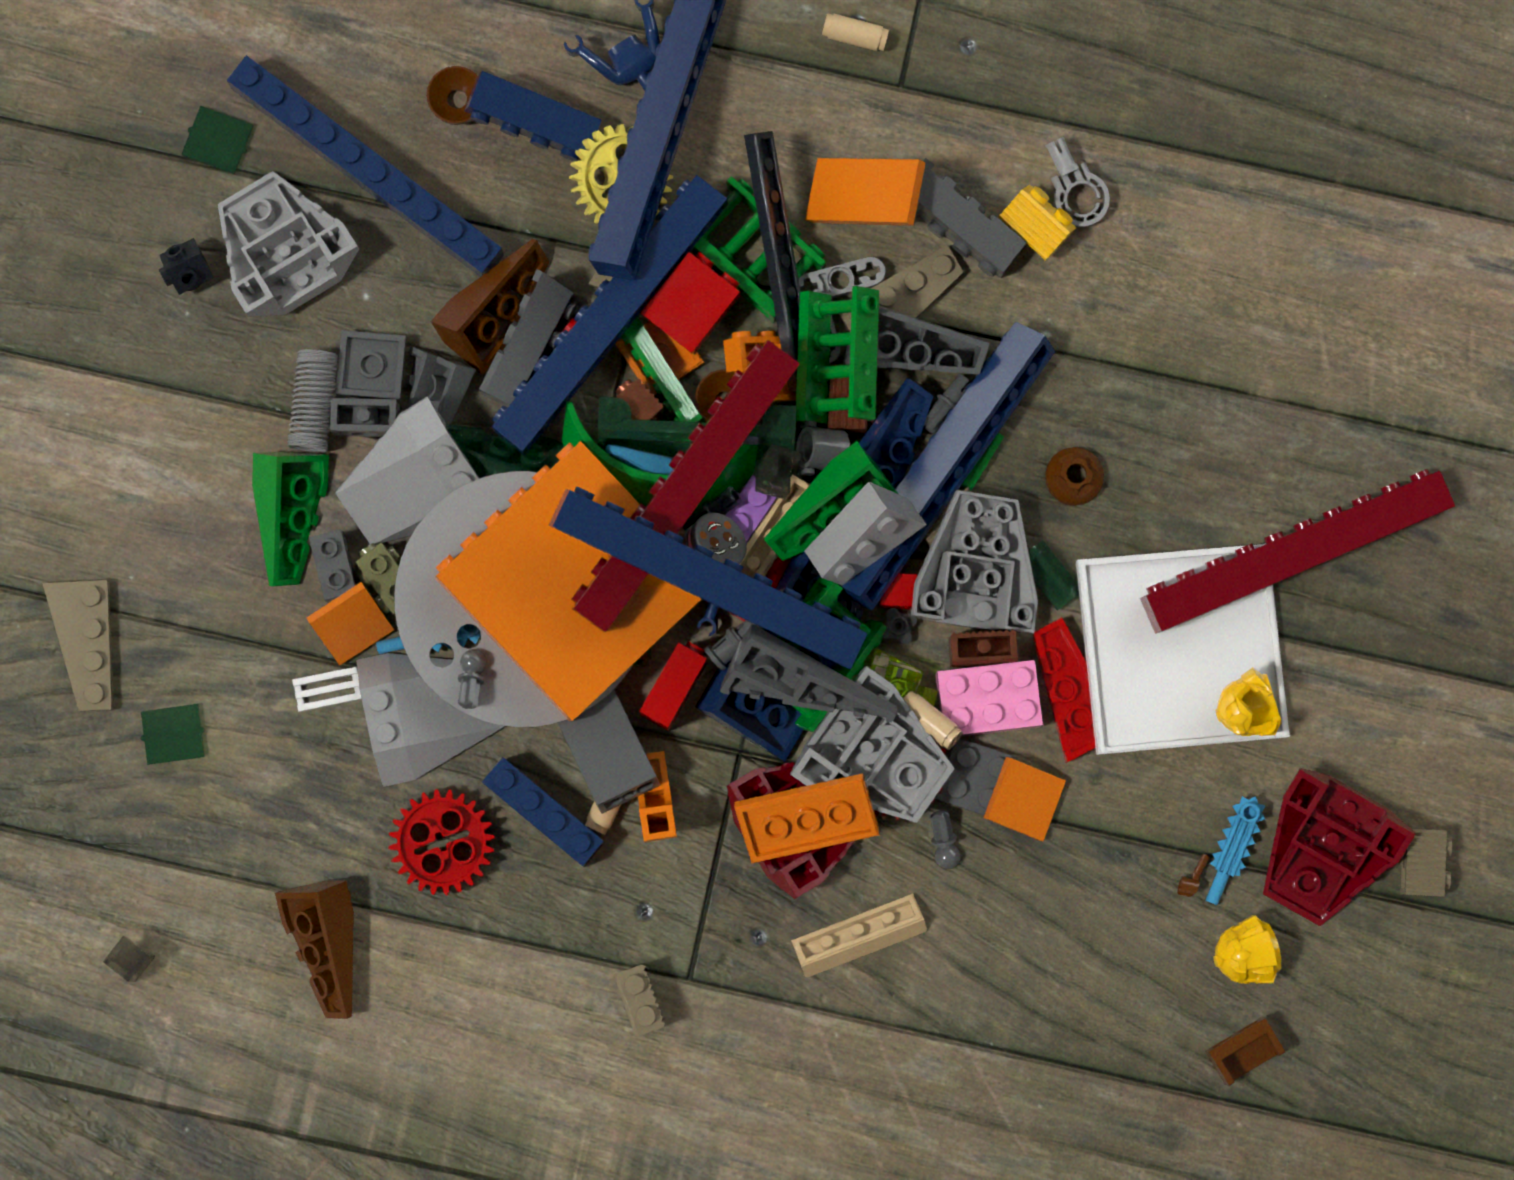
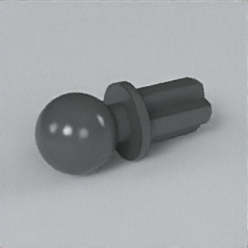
(472, 663)
(947, 855)

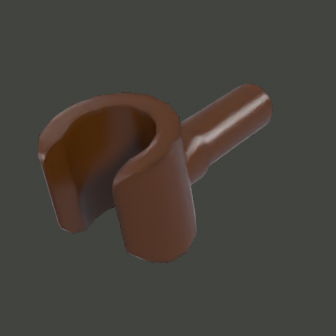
(1190, 886)

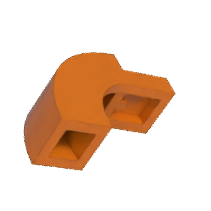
(656, 805)

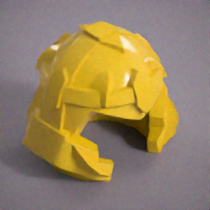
(1249, 706)
(1249, 952)

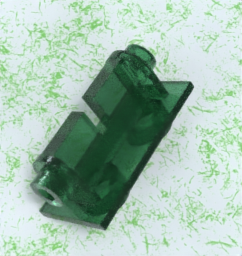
(1052, 576)

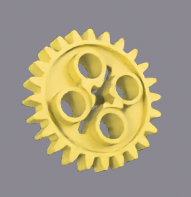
(601, 156)

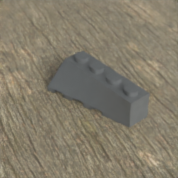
(528, 338)

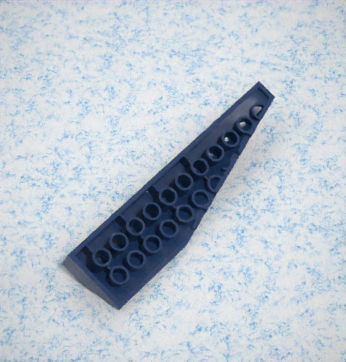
(767, 720)

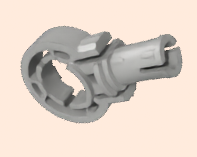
(1065, 165)

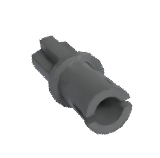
(945, 402)

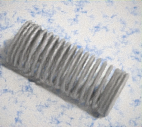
(320, 382)

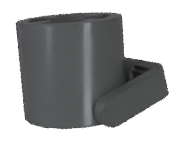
(818, 447)

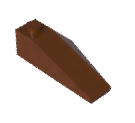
(480, 314)
(323, 926)

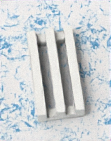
(300, 695)

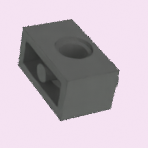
(362, 416)
(333, 563)

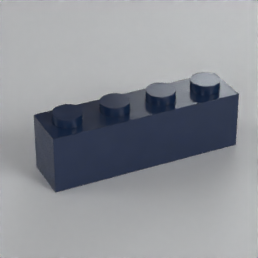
(530, 115)
(543, 812)

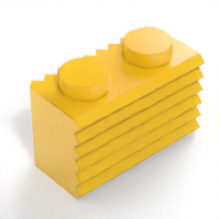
(1038, 221)

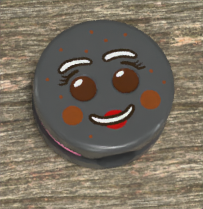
(719, 535)

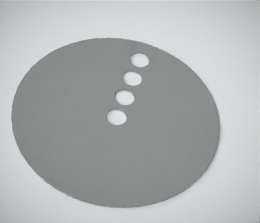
(432, 616)

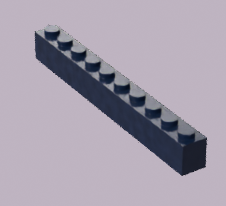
(654, 137)
(365, 167)
(608, 317)
(958, 448)
(707, 578)

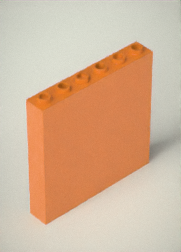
(522, 580)

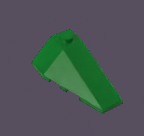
(824, 500)
(286, 502)

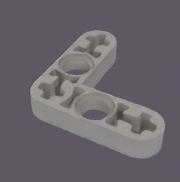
(822, 280)

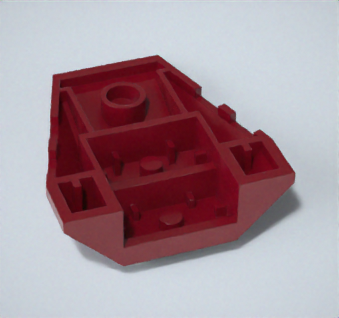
(1330, 846)
(794, 872)

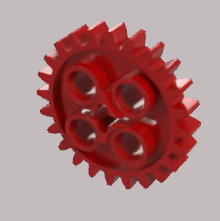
(431, 813)

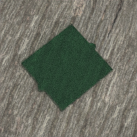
(217, 140)
(172, 734)

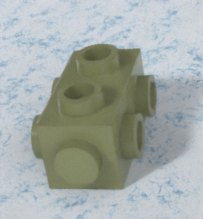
(379, 569)

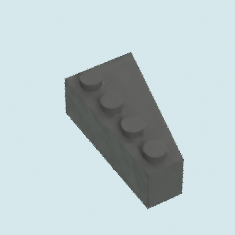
(966, 225)
(923, 345)

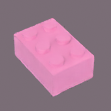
(991, 697)

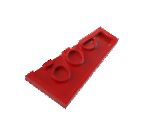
(1066, 687)

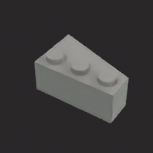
(863, 533)

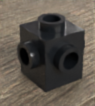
(185, 267)

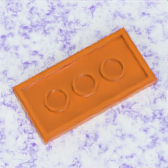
(865, 191)
(807, 818)

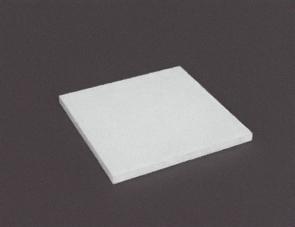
(1167, 684)

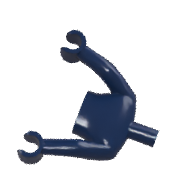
(630, 57)

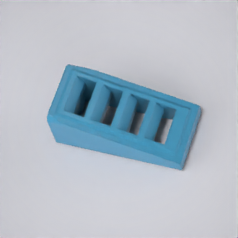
(641, 460)

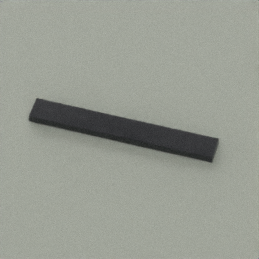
(776, 241)

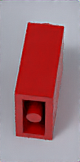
(692, 301)
(674, 685)

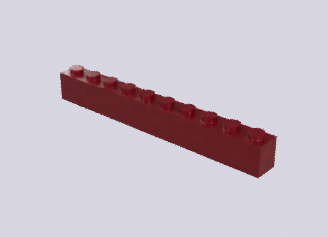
(690, 475)
(1296, 552)

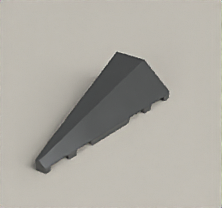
(439, 379)
(779, 671)

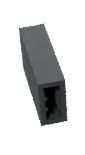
(609, 754)

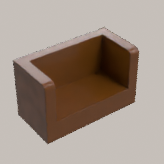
(1244, 1050)

